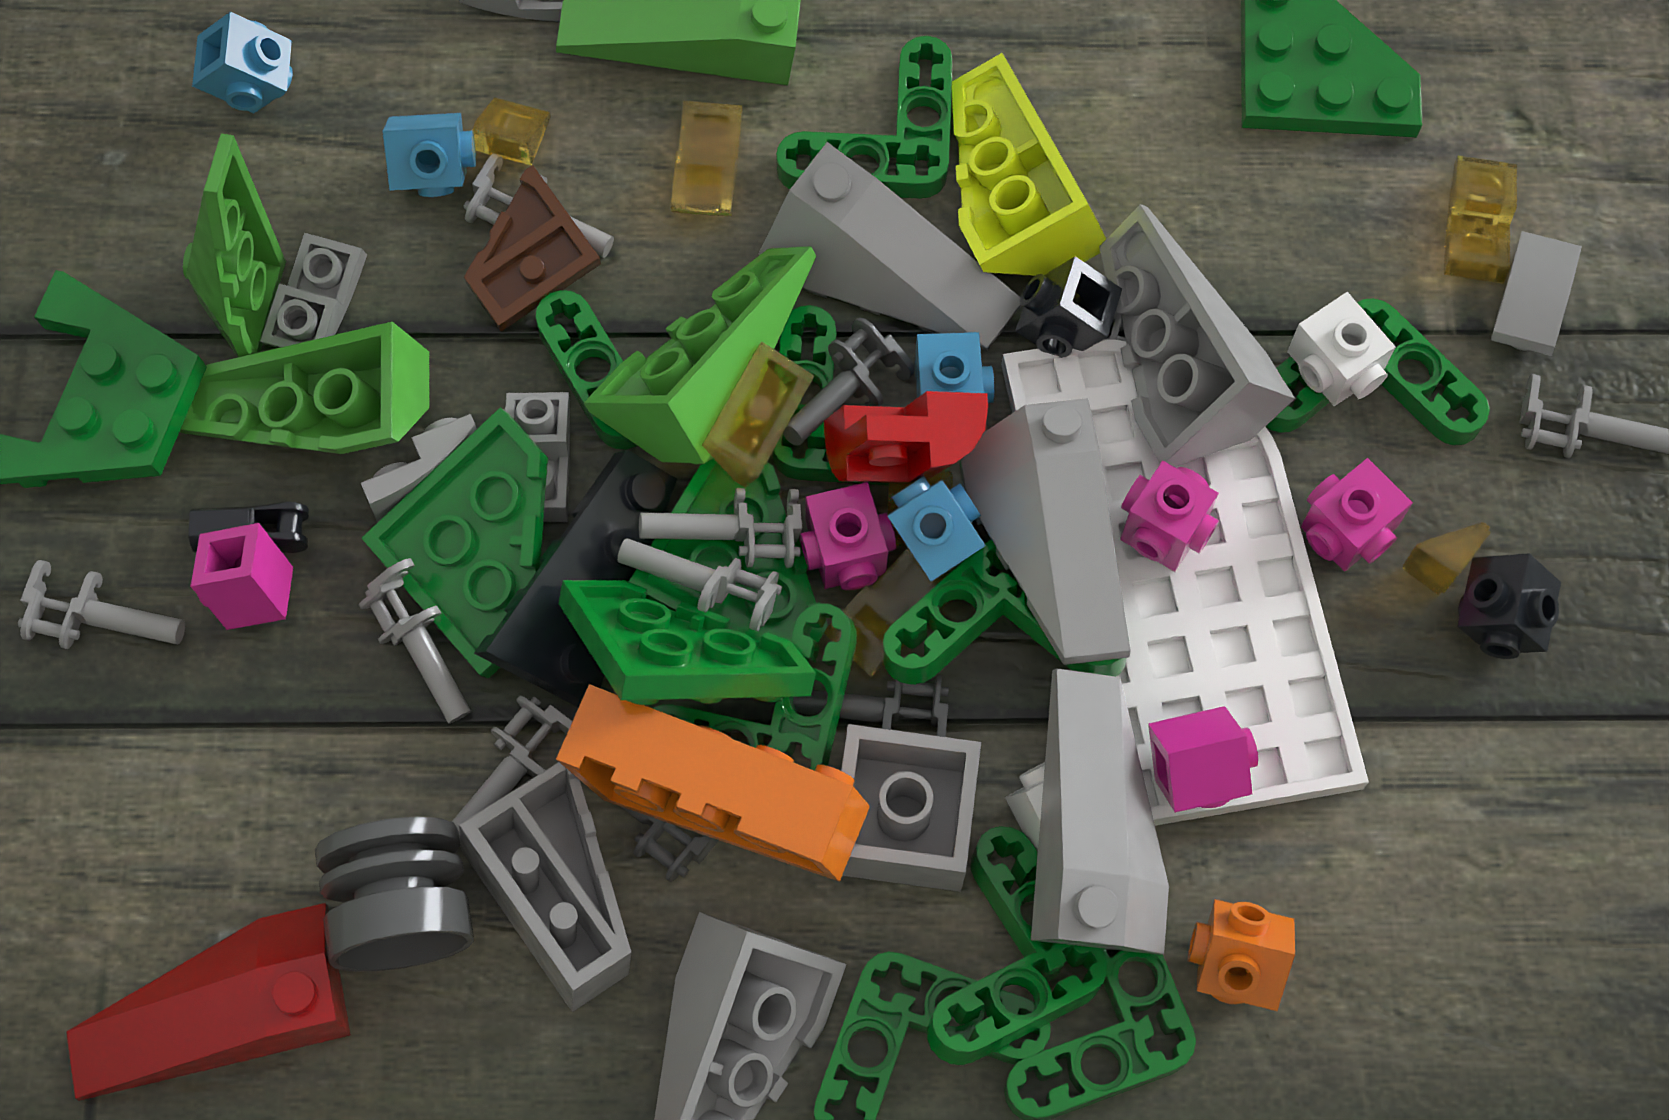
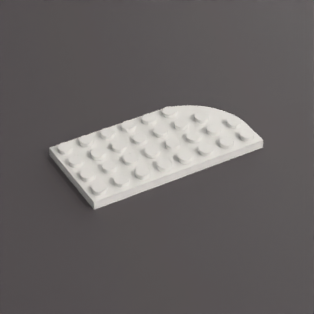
(1231, 622)

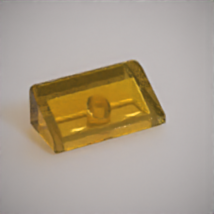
(756, 414)

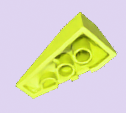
(1016, 190)

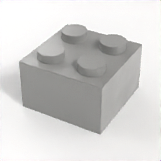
(918, 804)

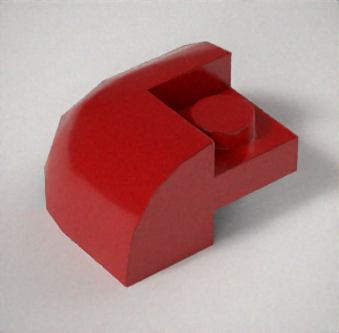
(906, 440)

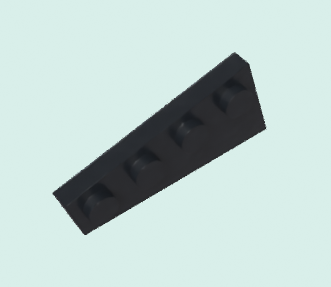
(536, 634)

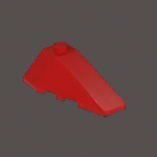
(227, 1005)

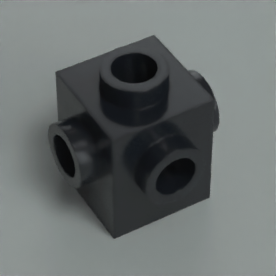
(1068, 308)
(1509, 605)

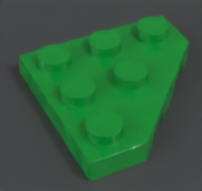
(1322, 72)
(713, 493)
(471, 532)
(678, 653)

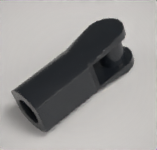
(285, 514)

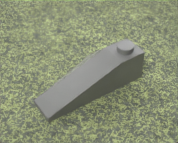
(886, 254)
(1191, 358)
(1049, 516)
(1098, 842)
(739, 1020)

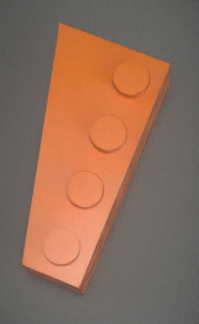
(714, 783)

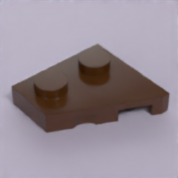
(529, 254)

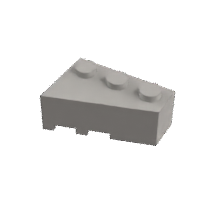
(551, 882)

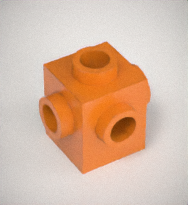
(1243, 954)

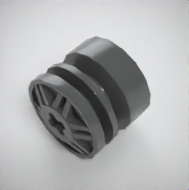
(393, 894)

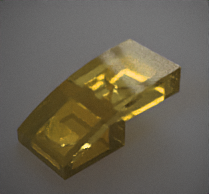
(707, 159)
(1480, 219)
(881, 605)

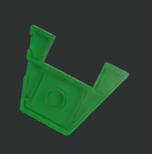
(119, 401)

